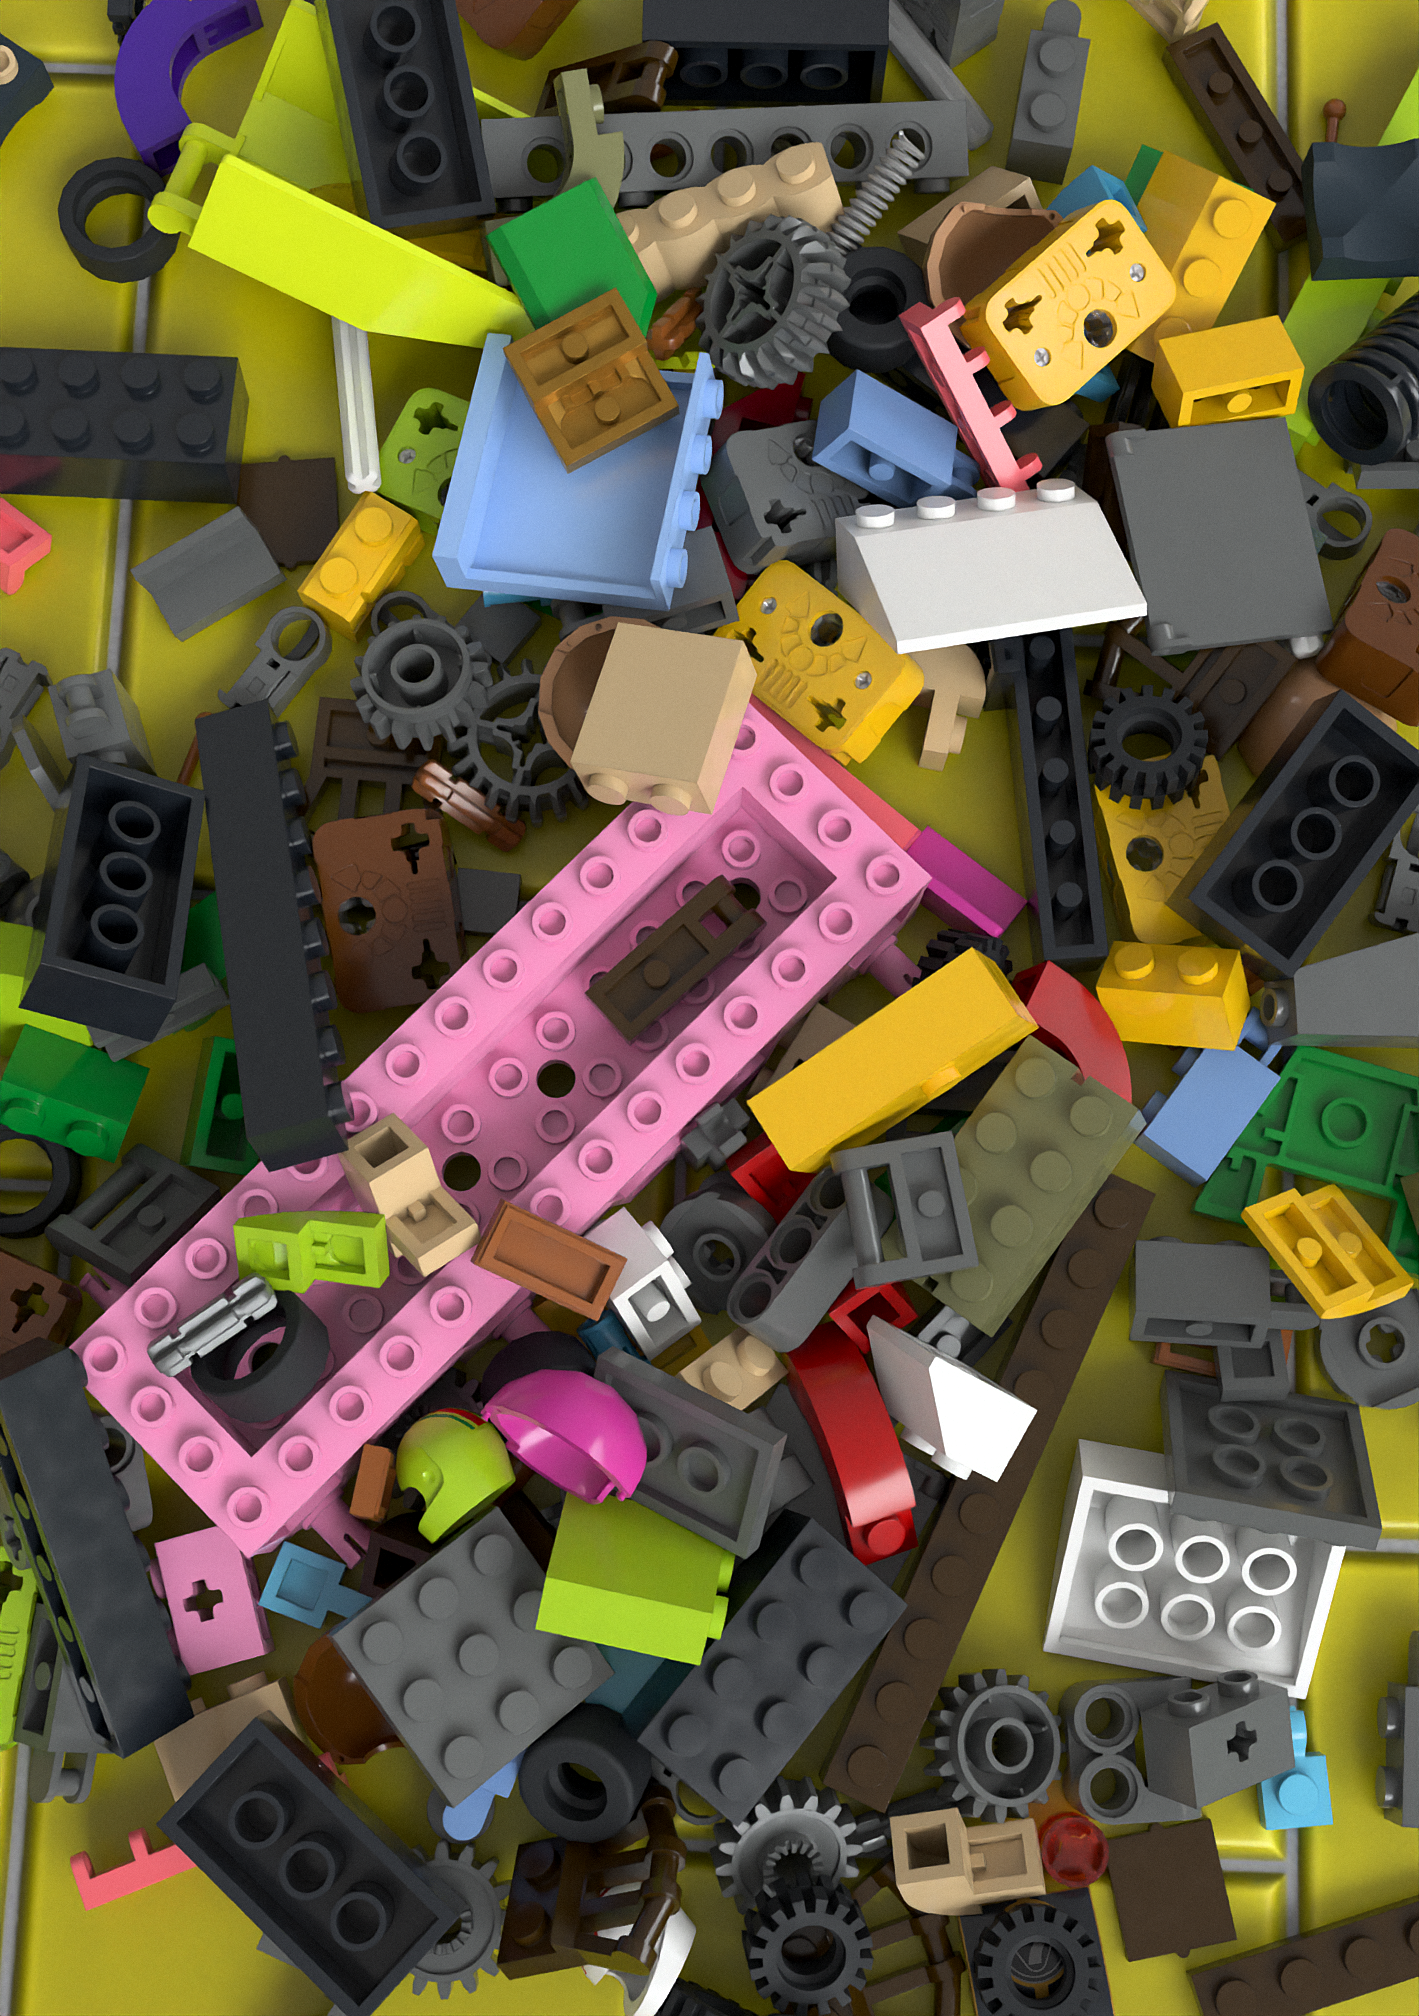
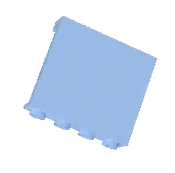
(583, 535)

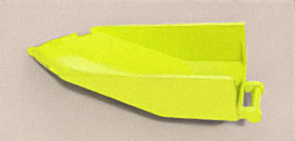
(283, 236)

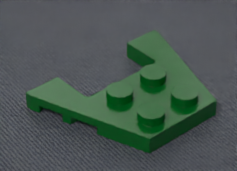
(1332, 1125)

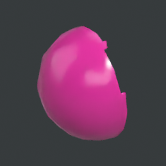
(571, 1432)

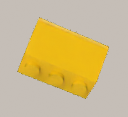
(1203, 236)

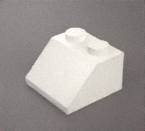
(946, 1404)

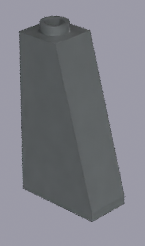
(1349, 1000)

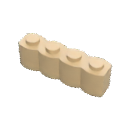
(687, 227)

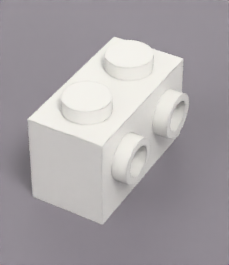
(651, 1287)

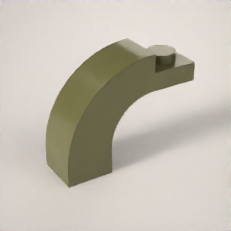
(585, 153)

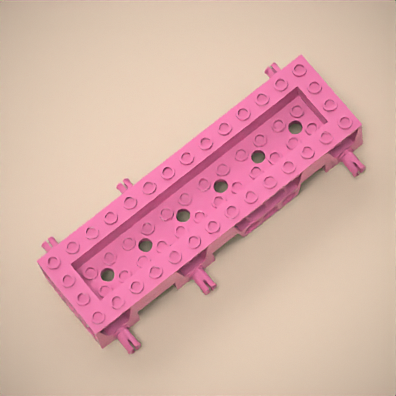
(469, 1087)

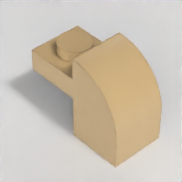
(951, 687)
(397, 1178)
(959, 1868)

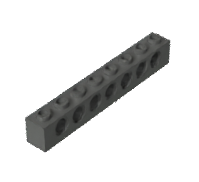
(931, 126)

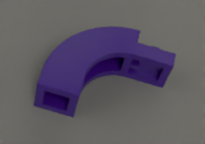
(156, 61)

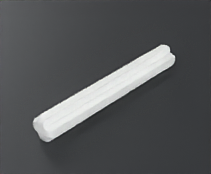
(356, 407)

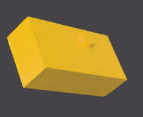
(893, 1062)

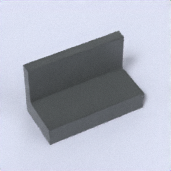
(210, 573)

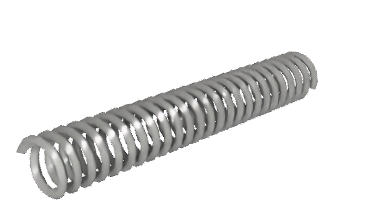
(870, 193)

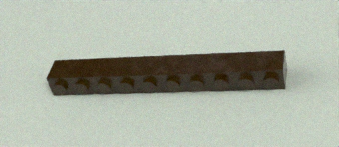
(977, 1511)

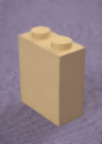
(664, 719)

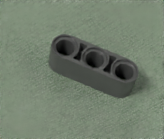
(802, 1265)

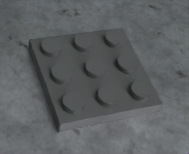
(1268, 1463)
(460, 1659)

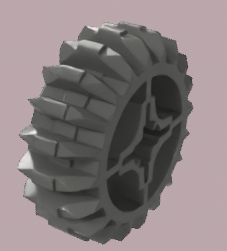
(772, 302)
(507, 738)

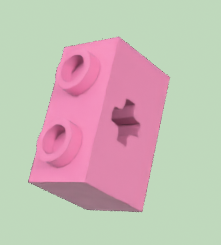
(239, 1623)

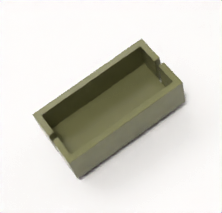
(1027, 1174)

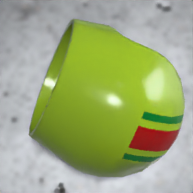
(456, 1467)

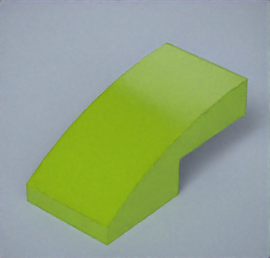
(312, 1246)

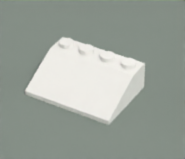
(984, 566)
(1180, 1590)

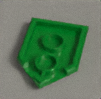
(570, 256)

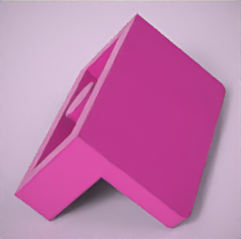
(963, 890)

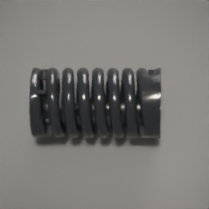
(1370, 393)

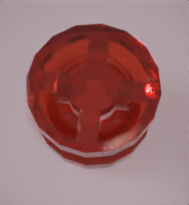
(1080, 1859)

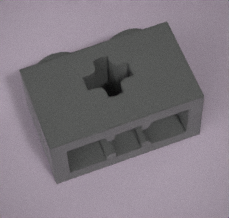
(1217, 1739)

